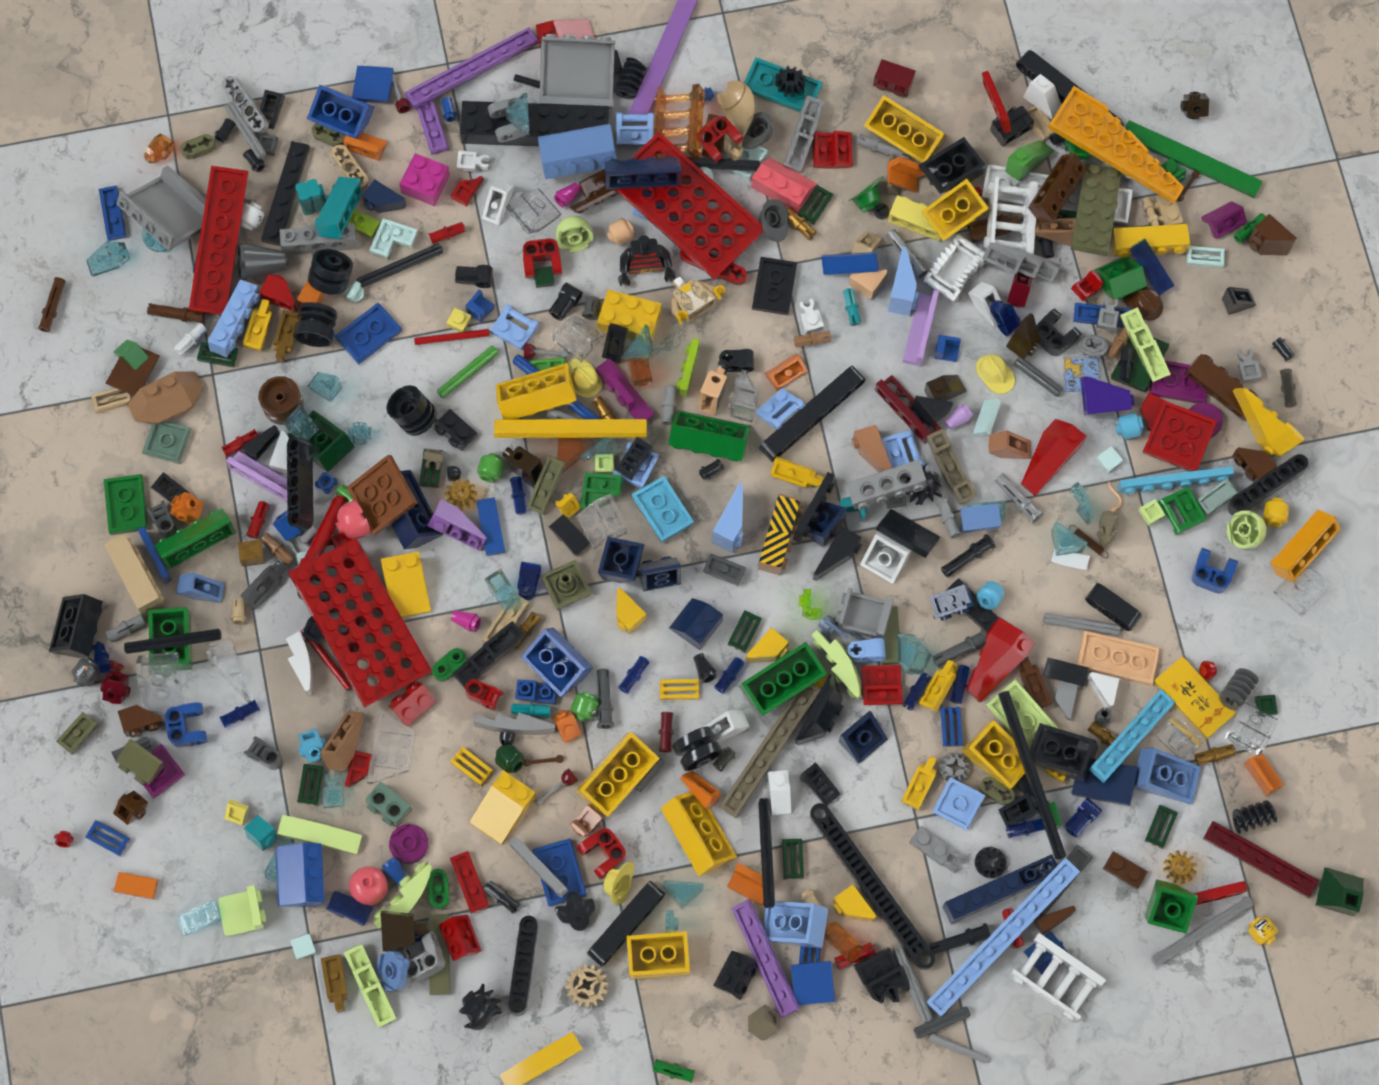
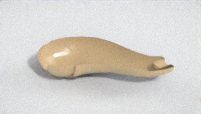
(738, 106)

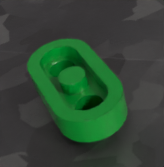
(449, 664)
(438, 889)

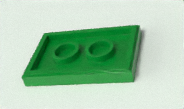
(125, 504)

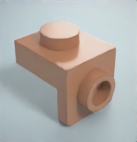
(587, 821)

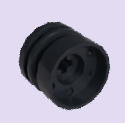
(315, 324)
(411, 410)

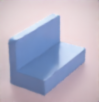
(980, 518)

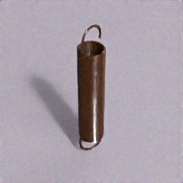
(1091, 543)

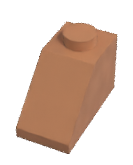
(1009, 445)

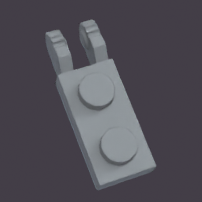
(935, 849)

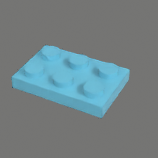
(662, 509)

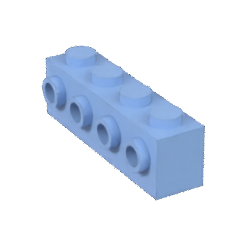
(233, 318)

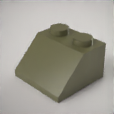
(139, 763)

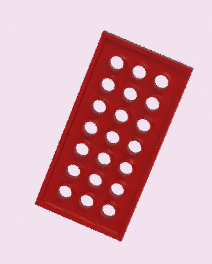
(712, 193)
(338, 643)

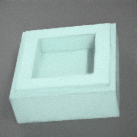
(1109, 459)
(303, 947)

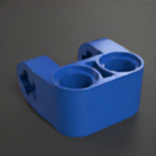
(1211, 573)
(188, 738)

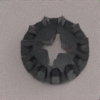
(986, 870)

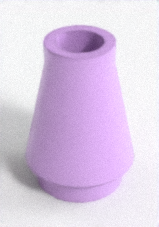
(959, 416)

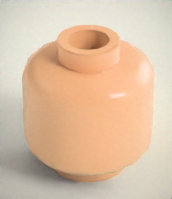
(621, 232)

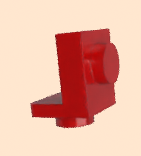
(1087, 286)

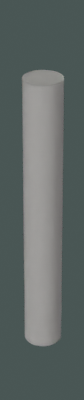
(958, 1048)

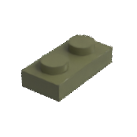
(77, 733)

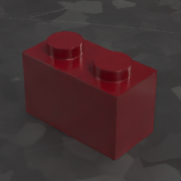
(894, 78)

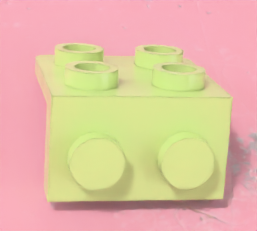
(242, 912)

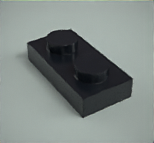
(614, 342)

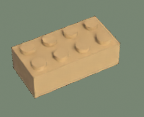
(135, 574)

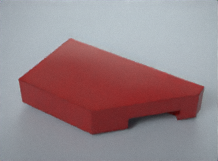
(466, 190)
(1150, 409)
(358, 768)

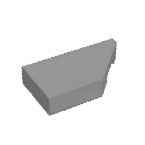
(1065, 697)

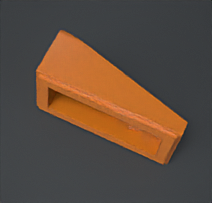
(701, 789)

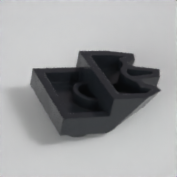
(882, 976)

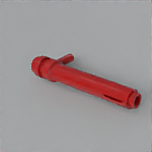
(324, 532)

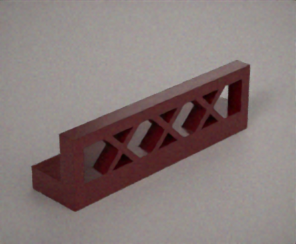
(901, 409)

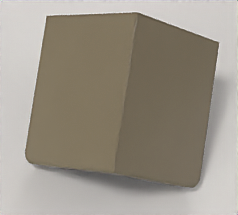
(763, 1022)

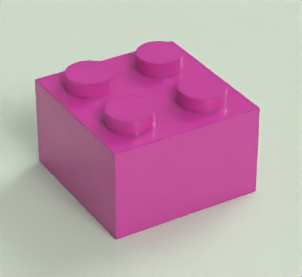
(424, 179)

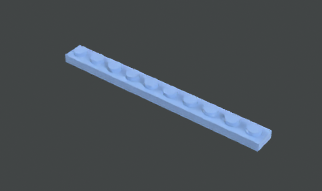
(1003, 937)

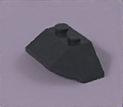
(822, 712)

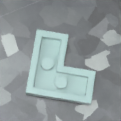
(390, 233)

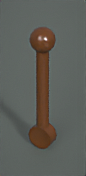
(1195, 175)
(559, 759)

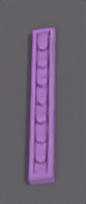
(663, 56)
(471, 68)

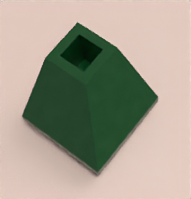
(1340, 892)

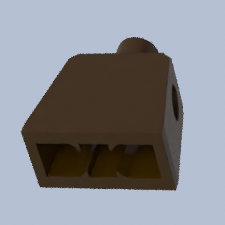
(523, 464)
(399, 930)

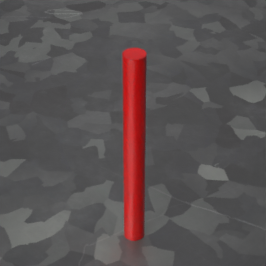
(451, 337)
(330, 664)

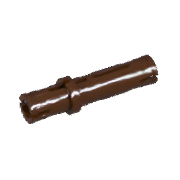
(49, 311)
(177, 313)

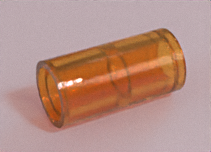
(843, 941)

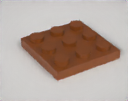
(382, 494)

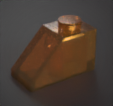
(639, 371)
(570, 450)

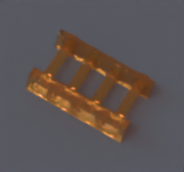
(694, 113)

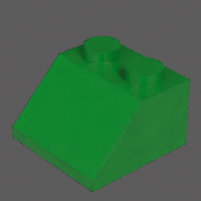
(1121, 277)
(1170, 906)

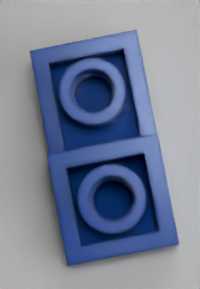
(535, 692)

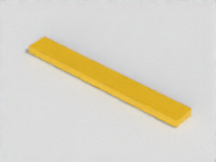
(571, 428)

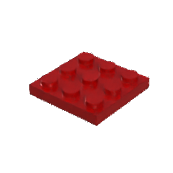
(1179, 436)

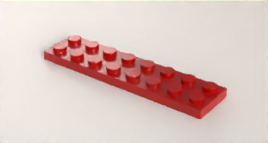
(218, 240)

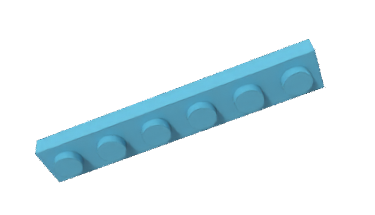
(1168, 481)
(1131, 735)

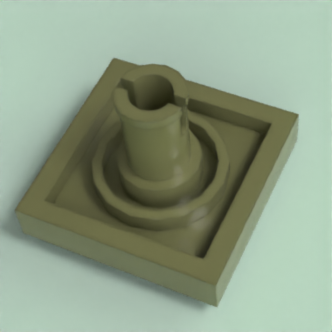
(566, 585)

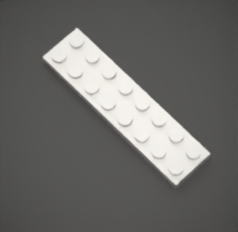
(1123, 200)

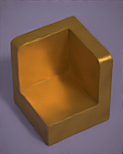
(251, 553)

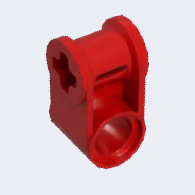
(484, 695)

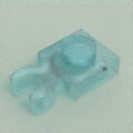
(599, 446)
(332, 794)

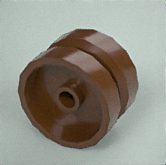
(279, 398)

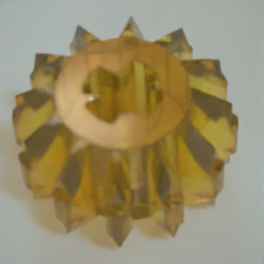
(455, 499)
(1183, 861)

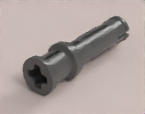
(970, 644)
(605, 707)

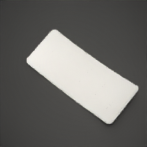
(1071, 560)

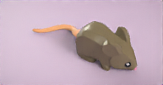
(1109, 523)

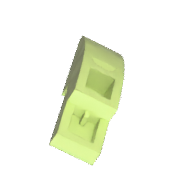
(845, 669)
(411, 890)

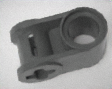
(161, 517)
(261, 752)

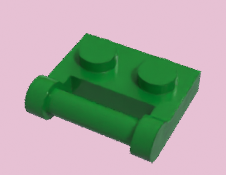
(1187, 507)

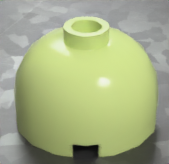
(573, 233)
(1246, 530)

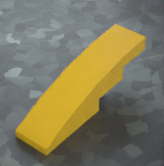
(542, 1061)

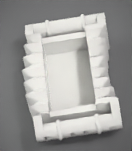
(955, 267)

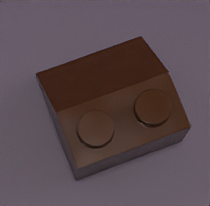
(1271, 238)

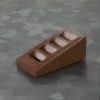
(1050, 921)

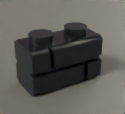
(1019, 121)

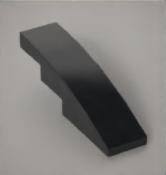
(489, 654)

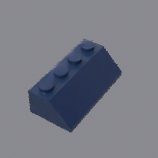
(642, 173)
(413, 526)

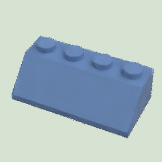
(576, 151)

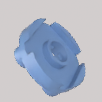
(393, 970)

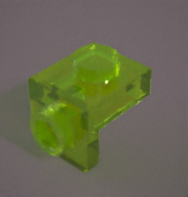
(805, 602)

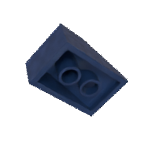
(660, 573)

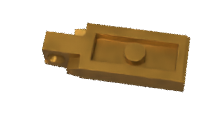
(284, 337)
(335, 981)

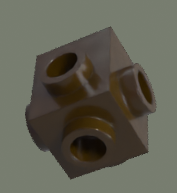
(1195, 105)

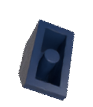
(382, 198)

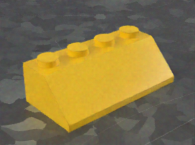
(905, 130)
(535, 392)
(617, 774)
(698, 833)

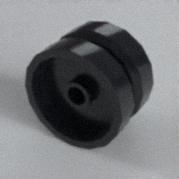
(330, 271)
(697, 748)

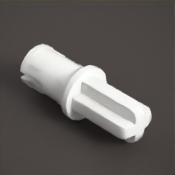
(190, 339)

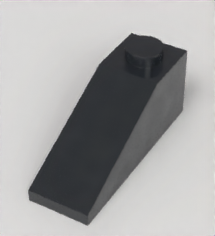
(839, 552)

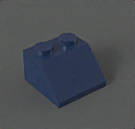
(620, 560)
(697, 623)

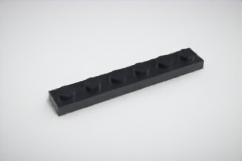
(285, 192)

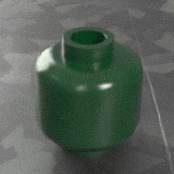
(509, 758)

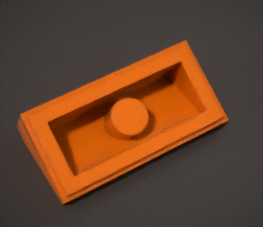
(786, 371)

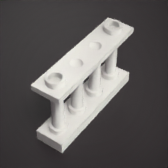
(1027, 228)
(1076, 968)

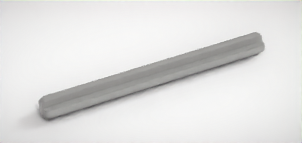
(1202, 931)

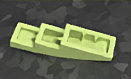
(1145, 344)
(313, 832)
(369, 985)

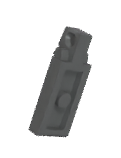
(264, 584)

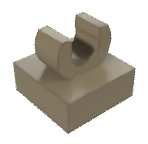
(434, 456)

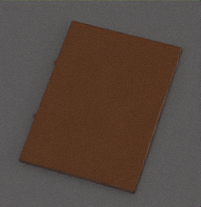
(130, 380)

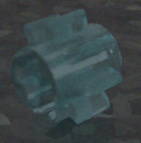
(359, 433)

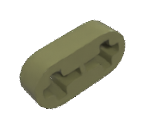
(328, 135)
(198, 146)
(994, 795)

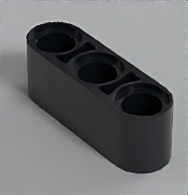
(1113, 607)

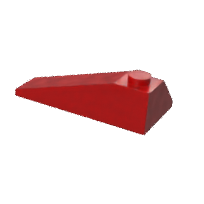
(1053, 451)
(1002, 653)

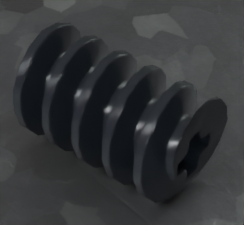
(629, 78)
(1253, 814)

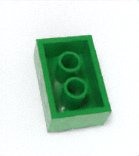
(168, 623)

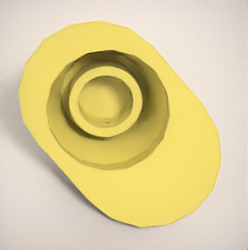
(995, 373)
(585, 378)
(618, 883)

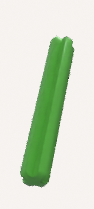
(467, 371)

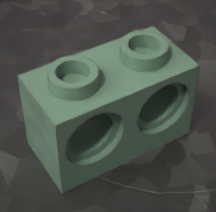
(391, 801)

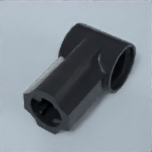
(479, 275)
(566, 299)

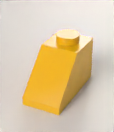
(628, 613)
(768, 648)
(853, 906)

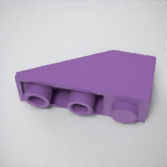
(455, 524)

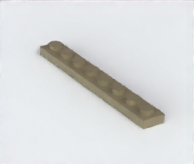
(768, 750)

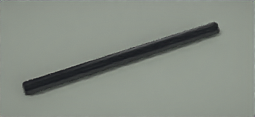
(1032, 775)

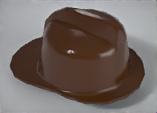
(1147, 302)

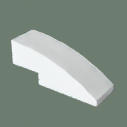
(301, 661)

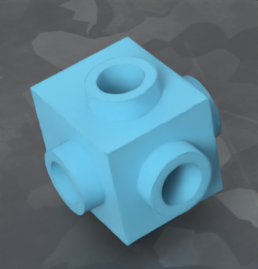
(311, 745)

